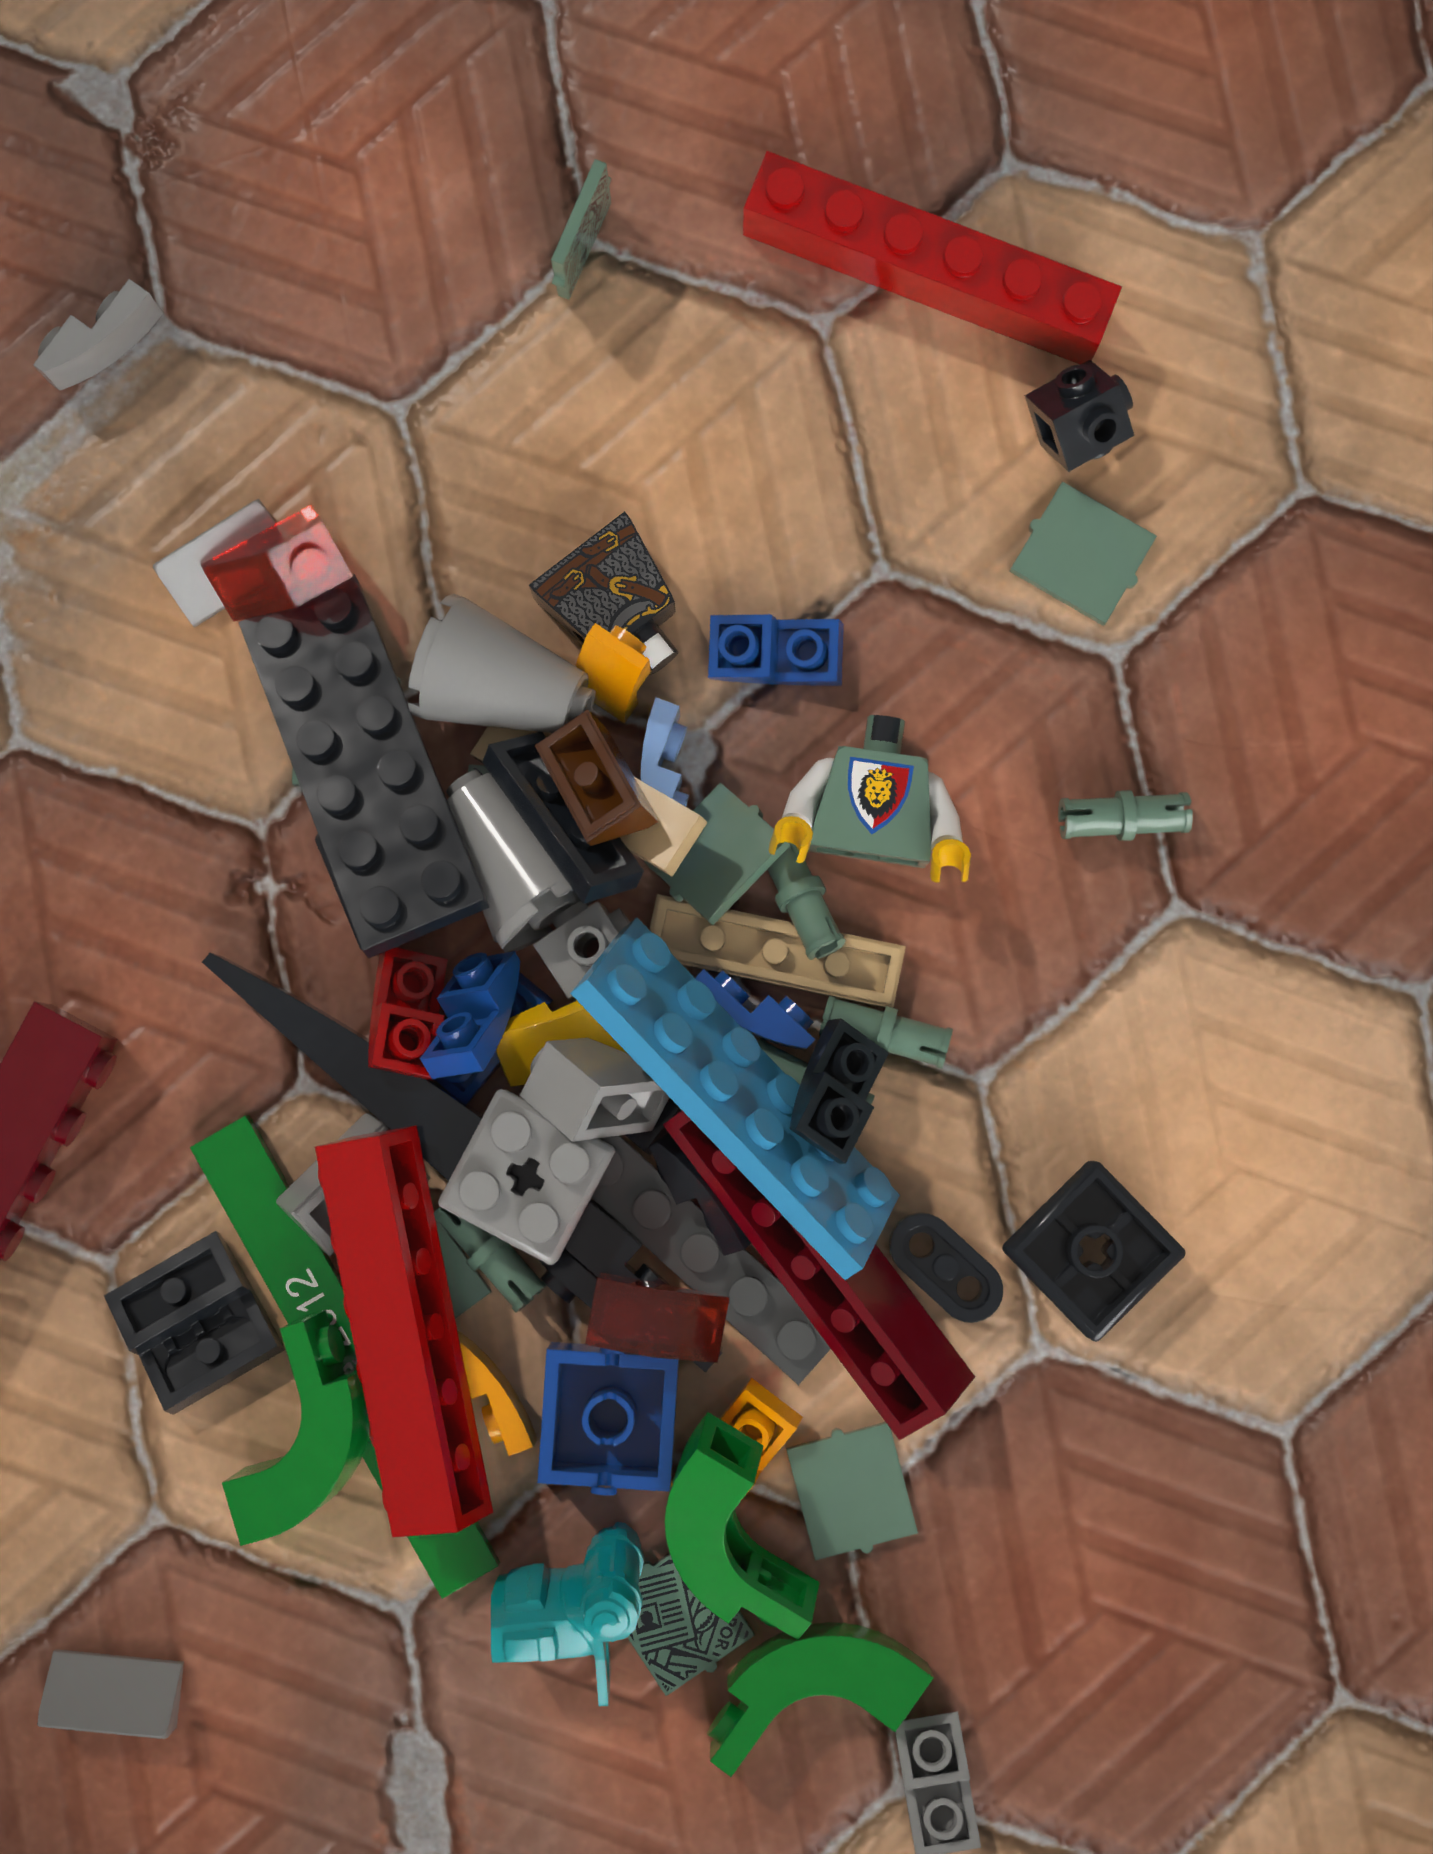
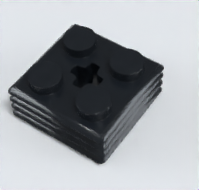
(1135, 1250)

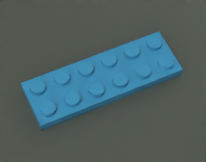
(733, 1095)

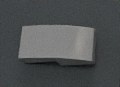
(79, 352)
(937, 1784)

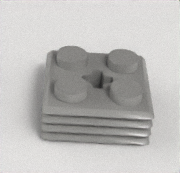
(485, 1190)

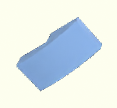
(661, 742)

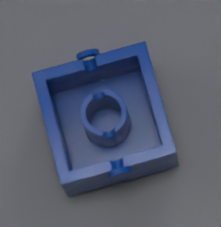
(607, 1419)

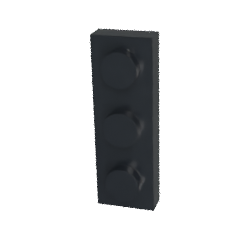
(524, 779)

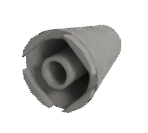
(492, 674)
(511, 864)

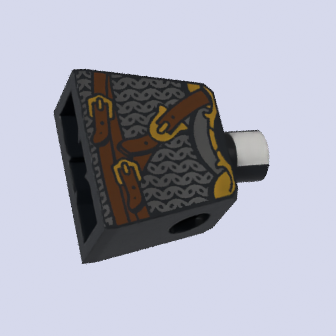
(610, 584)

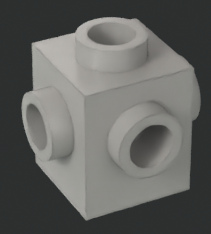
(566, 947)

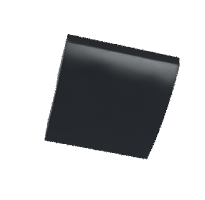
(194, 1322)

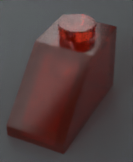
(278, 567)
(656, 1319)

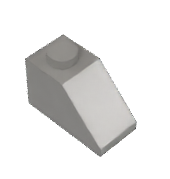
(592, 1090)

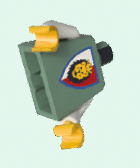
(875, 807)

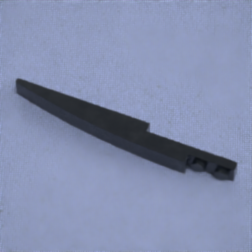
(405, 1101)

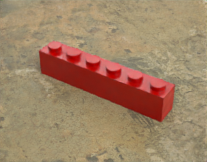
(928, 259)
(404, 1332)

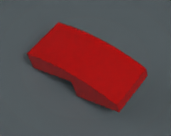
(405, 1010)

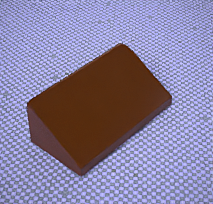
(595, 780)

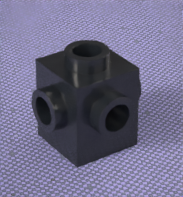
(1081, 414)

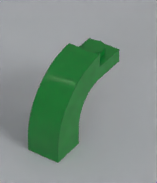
(328, 1447)
(711, 1546)
(825, 1661)

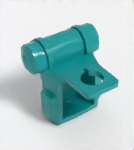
(572, 1609)

